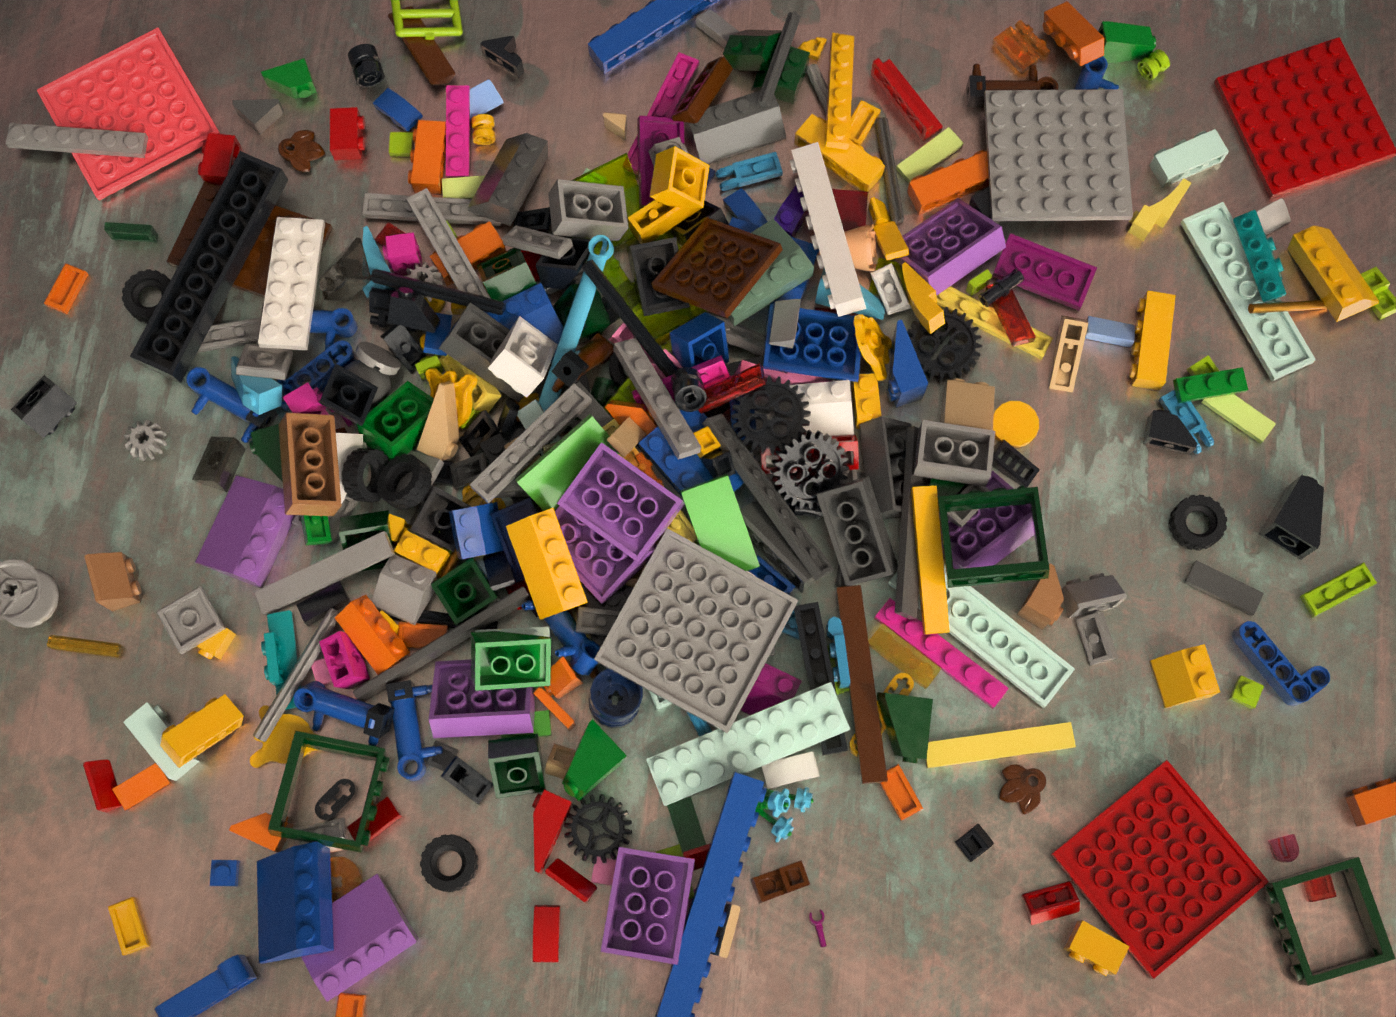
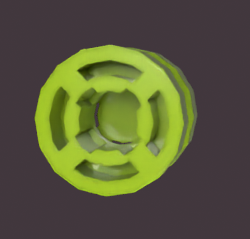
(1151, 66)

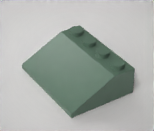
(783, 275)

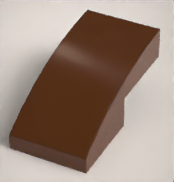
(780, 881)

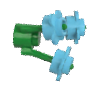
(780, 802)

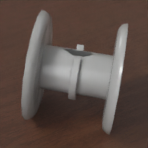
(26, 594)

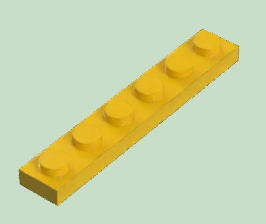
(839, 91)

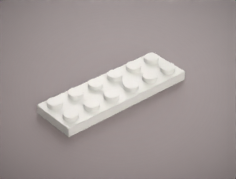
(291, 283)

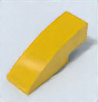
(922, 300)

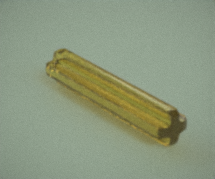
(84, 646)

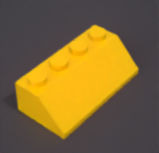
(1331, 272)
(546, 563)

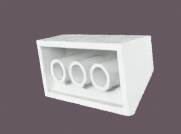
(828, 404)

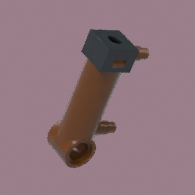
(978, 85)
(577, 363)

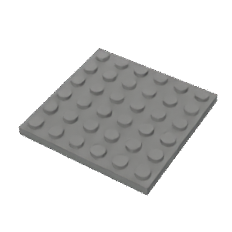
(1057, 155)
(696, 630)

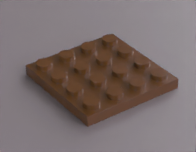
(717, 267)

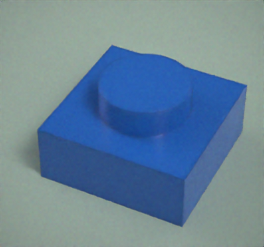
(224, 873)

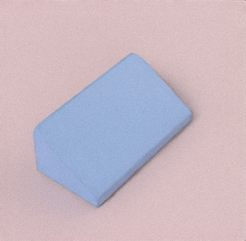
(484, 98)
(1110, 331)

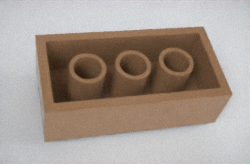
(309, 464)

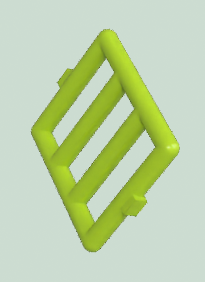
(427, 32)

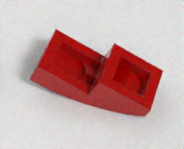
(546, 933)

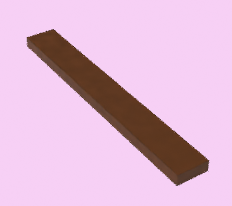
(862, 686)

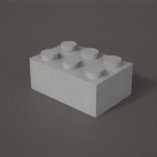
(587, 210)
(954, 453)

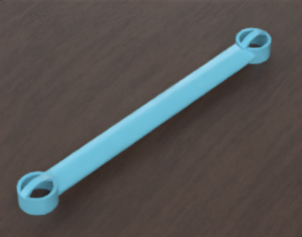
(576, 317)

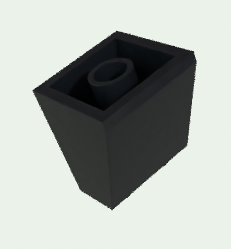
(1297, 518)

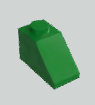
(291, 79)

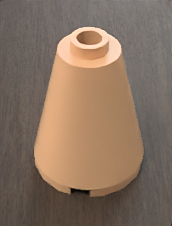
(862, 247)

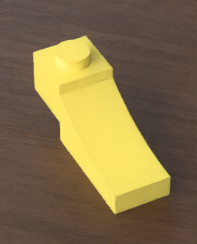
(1158, 213)
(483, 394)

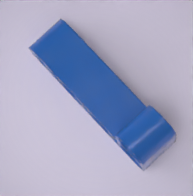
(312, 370)
(1276, 659)
(210, 990)

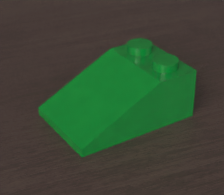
(397, 421)
(509, 660)

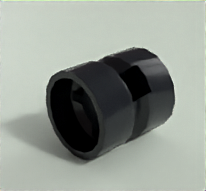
(366, 65)
(688, 389)

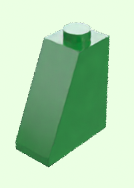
(1126, 41)
(592, 761)

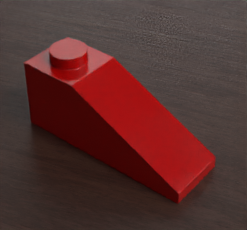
(548, 822)

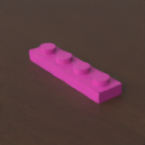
(457, 131)
(711, 373)

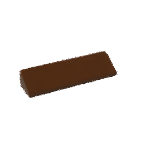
(427, 53)
(703, 91)

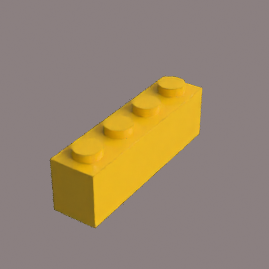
(852, 164)
(1153, 340)

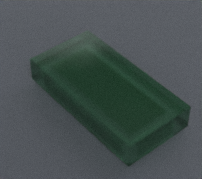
(131, 232)
(686, 824)

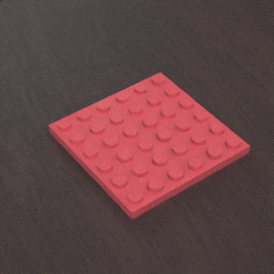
(131, 91)

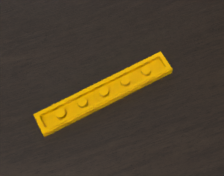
(930, 560)

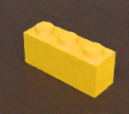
(656, 220)
(201, 730)

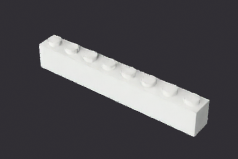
(828, 230)

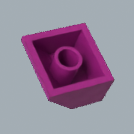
(770, 689)

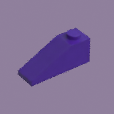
(791, 213)

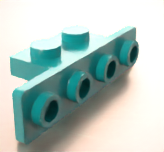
(1260, 256)
(280, 650)

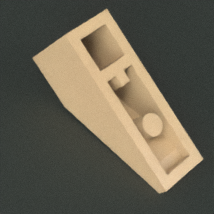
(1067, 353)
(441, 428)

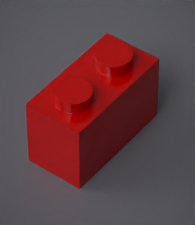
(346, 133)
(218, 157)

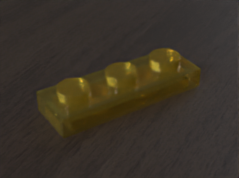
(904, 656)

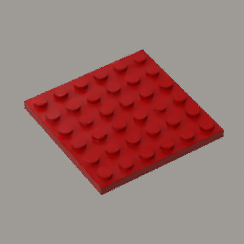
(1305, 117)
(1159, 869)

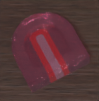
(1284, 848)

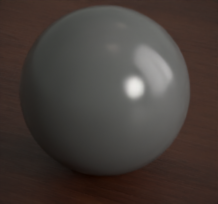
(373, 376)

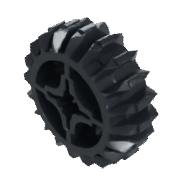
(577, 819)

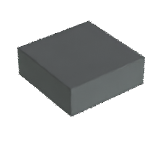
(442, 761)

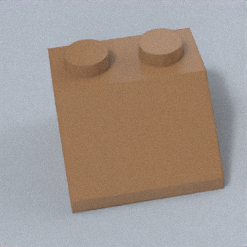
(113, 580)
(1043, 601)

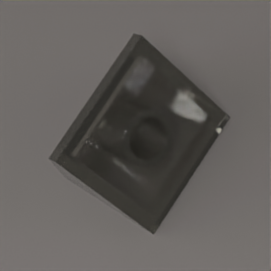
(219, 462)

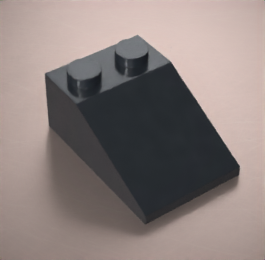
(646, 264)

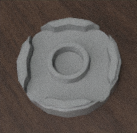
(377, 356)

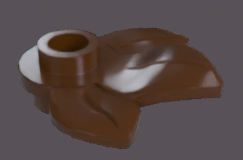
(304, 150)
(1019, 789)

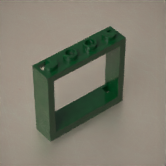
(997, 573)
(300, 742)
(1365, 905)

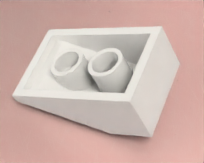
(523, 357)

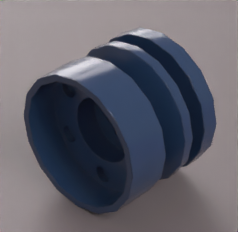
(628, 695)

